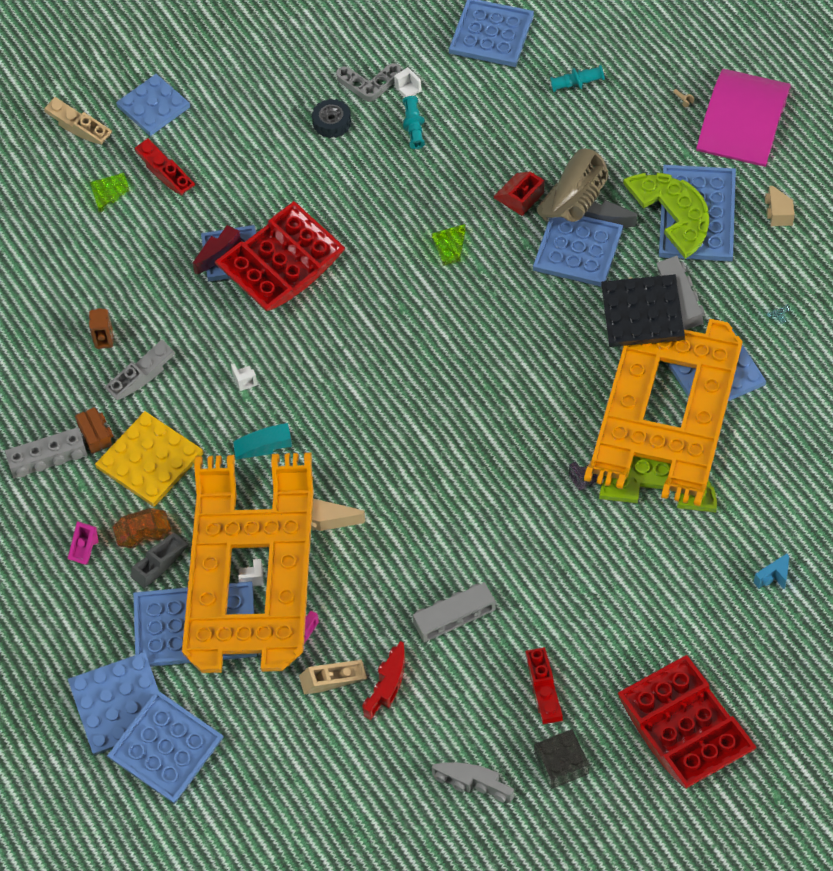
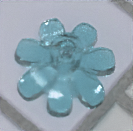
(779, 313)

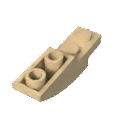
(77, 123)

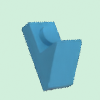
(776, 570)

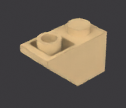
(780, 208)

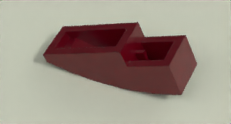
(215, 249)

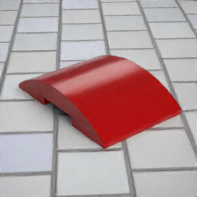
(281, 257)
(684, 722)

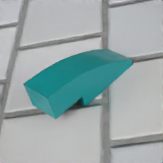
(263, 441)

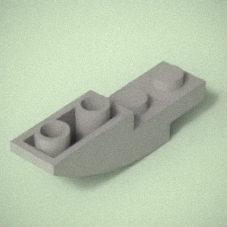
(140, 373)
(465, 776)

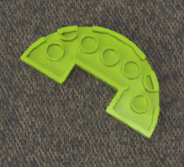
(680, 201)
(653, 475)

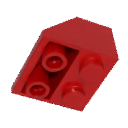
(521, 192)

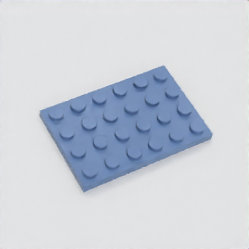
(718, 191)
(161, 621)

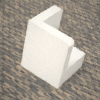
(407, 82)
(244, 377)
(252, 574)

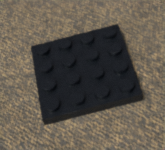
(642, 310)

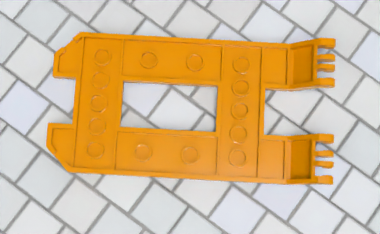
(686, 448)
(218, 530)

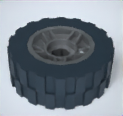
(331, 118)

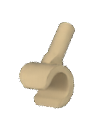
(685, 98)

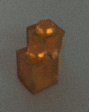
(139, 525)

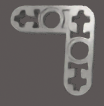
(368, 86)

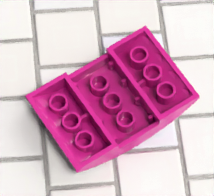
(743, 117)

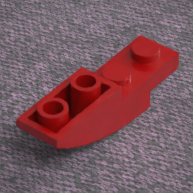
(163, 168)
(391, 676)
(543, 685)

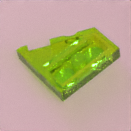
(109, 190)
(449, 244)

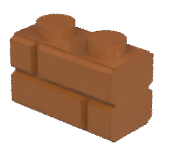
(101, 328)
(93, 430)

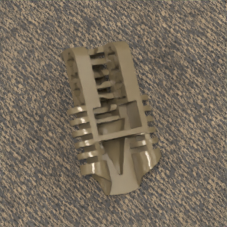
(576, 188)

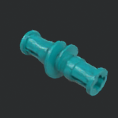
(577, 78)
(413, 122)

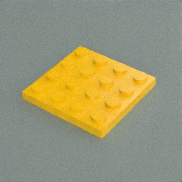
(149, 458)

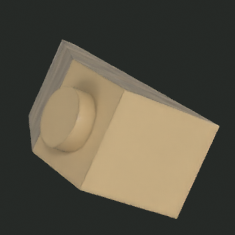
(332, 515)
(331, 676)

